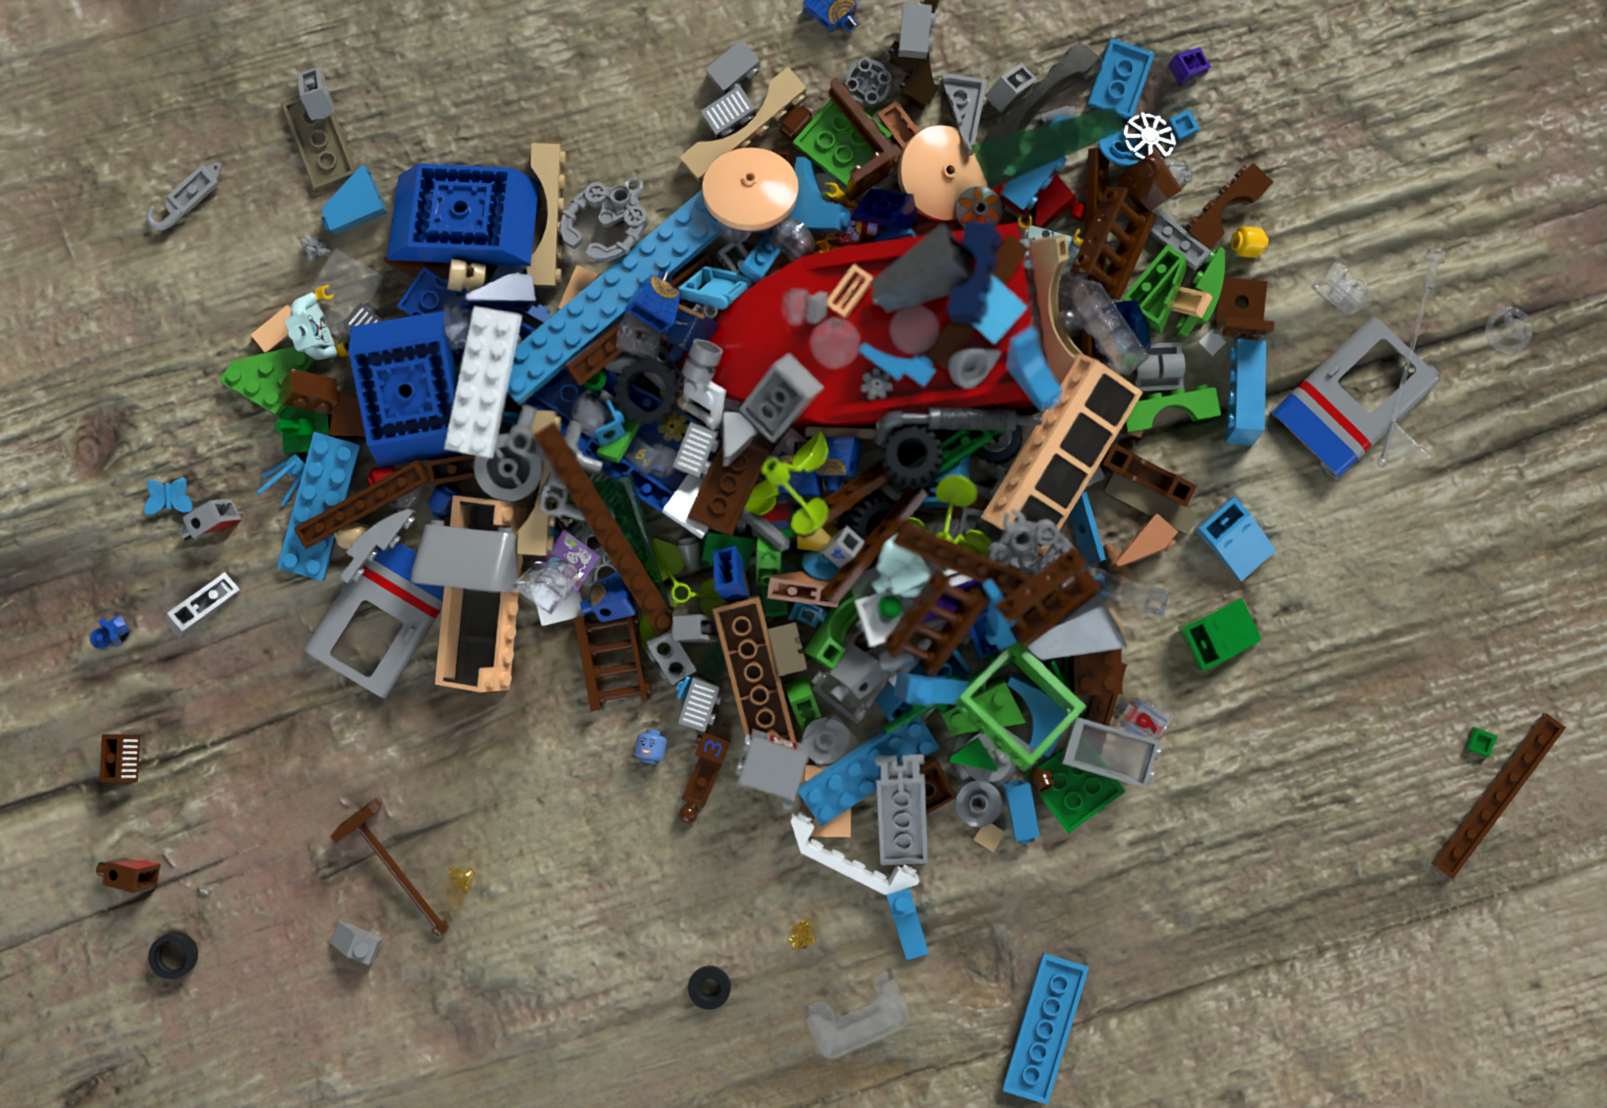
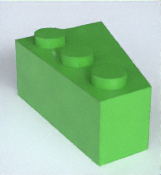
(1159, 287)
(994, 700)

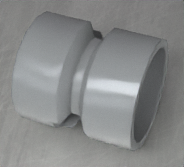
(702, 361)

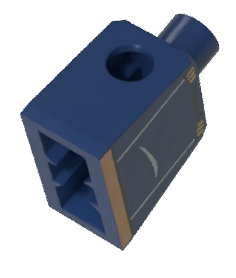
(687, 327)

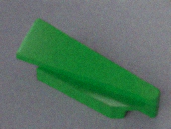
(960, 446)

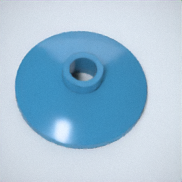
(1116, 150)
(819, 566)

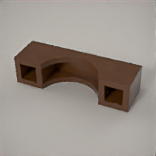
(1248, 187)
(1148, 474)

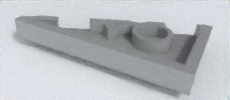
(966, 101)

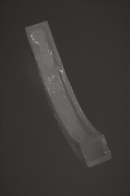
(1114, 585)

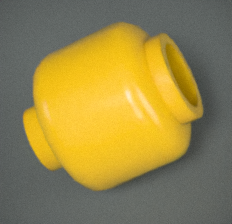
(1249, 241)

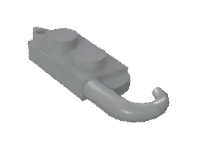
(187, 195)

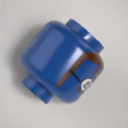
(441, 500)

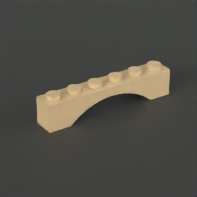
(782, 94)
(547, 165)
(1049, 260)
(535, 533)

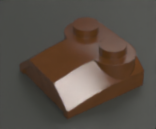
(1149, 182)
(937, 786)

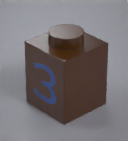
(711, 746)

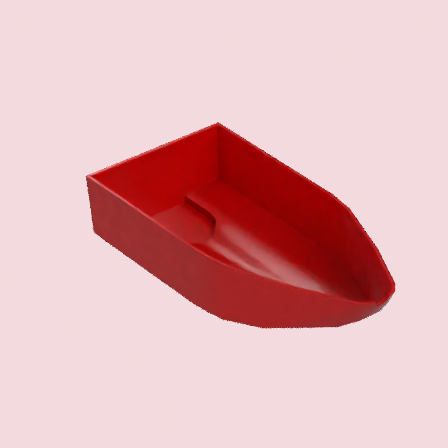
(758, 337)

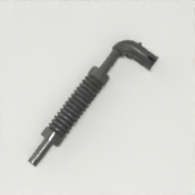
(956, 419)

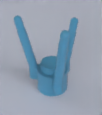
(291, 465)

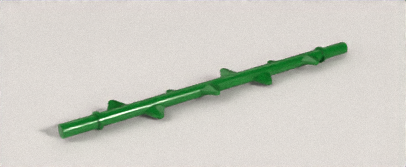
(919, 709)

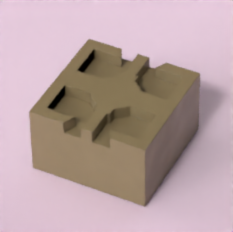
(787, 648)

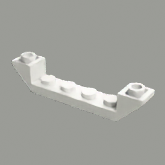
(899, 879)

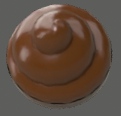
(1041, 780)

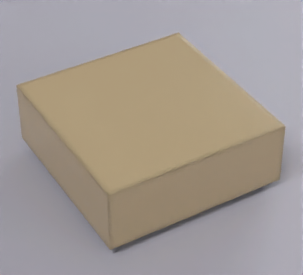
(989, 836)

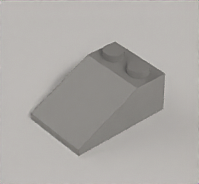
(781, 397)

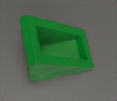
(973, 755)

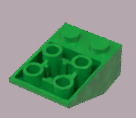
(1219, 634)

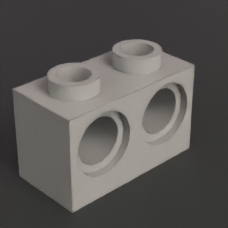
(674, 653)

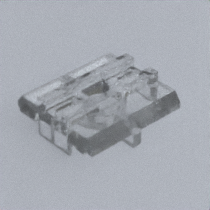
(628, 341)

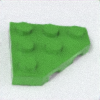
(262, 375)

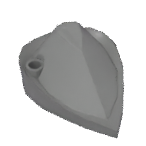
(972, 365)

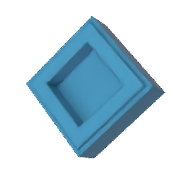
(1183, 125)

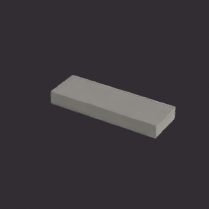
(1170, 233)

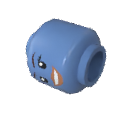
(650, 747)

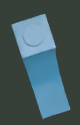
(812, 207)
(1031, 371)
(928, 689)
(1044, 711)

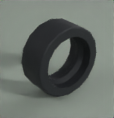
(155, 960)

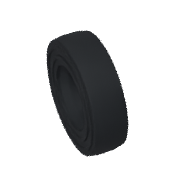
(699, 998)

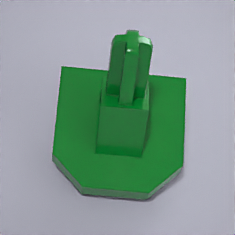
(298, 428)

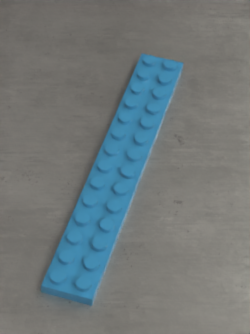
(604, 300)

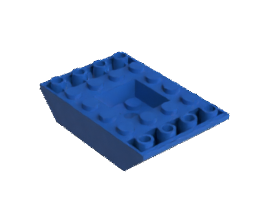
(491, 231)
(400, 353)

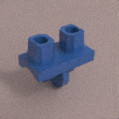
(110, 631)

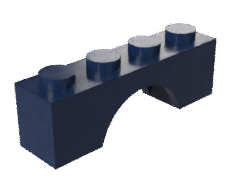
(969, 301)

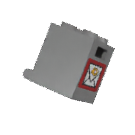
(772, 765)

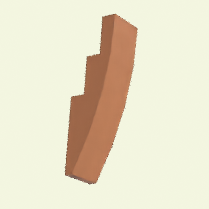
(898, 123)

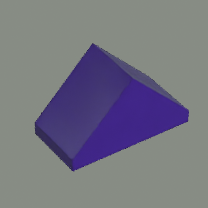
(1188, 65)

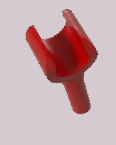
(1078, 211)

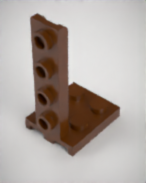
(885, 156)

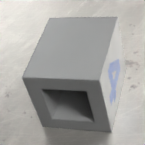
(843, 547)

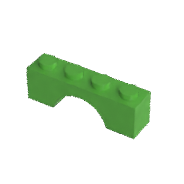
(1198, 405)
(828, 642)

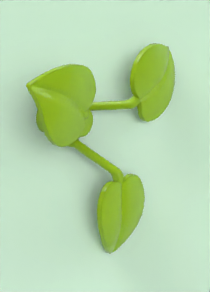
(961, 492)
(763, 495)
(671, 563)

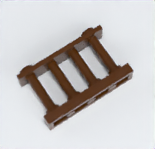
(1129, 249)
(1057, 607)
(949, 636)
(594, 674)

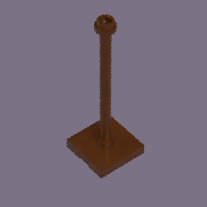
(359, 824)

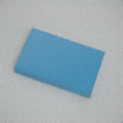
(1121, 78)

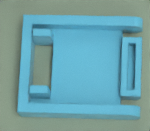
(720, 289)

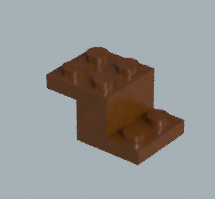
(1093, 672)

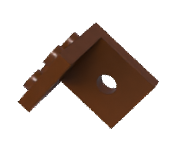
(1242, 322)

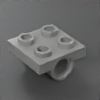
(1162, 370)

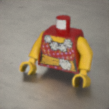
(855, 230)

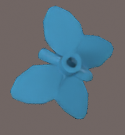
(166, 495)

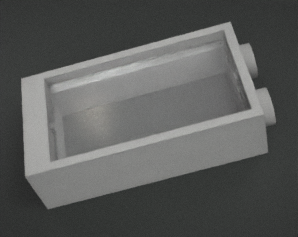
(1110, 752)

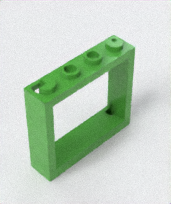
(1045, 680)

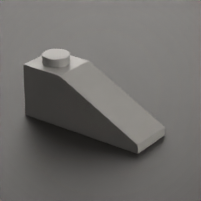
(201, 605)

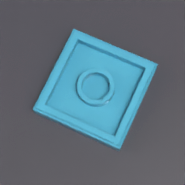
(1002, 312)

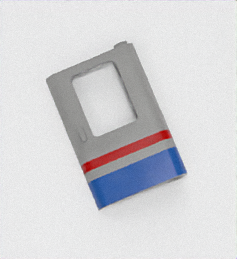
(1331, 420)
(390, 588)

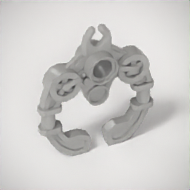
(612, 212)
(1026, 546)

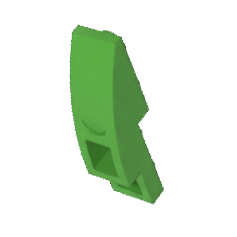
(1210, 282)

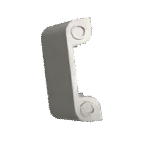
(466, 558)

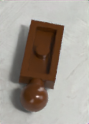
(698, 788)

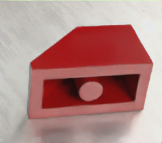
(1053, 202)

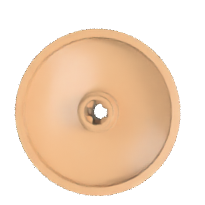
(937, 171)
(750, 189)

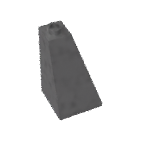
(923, 272)
(1082, 632)

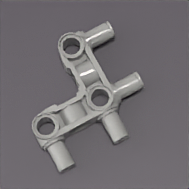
(553, 486)

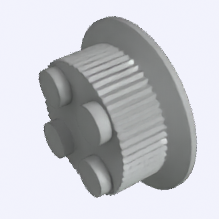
(508, 473)
(968, 773)

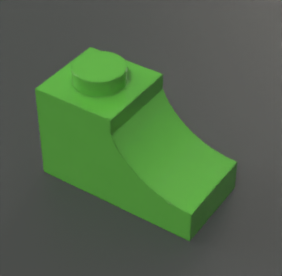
(802, 701)

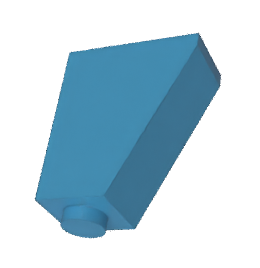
(353, 203)
(1021, 810)

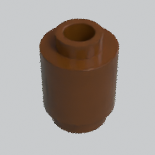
(795, 122)

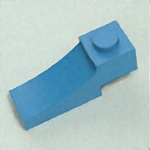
(916, 368)
(996, 626)
(907, 923)

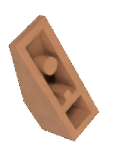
(1148, 541)
(798, 588)

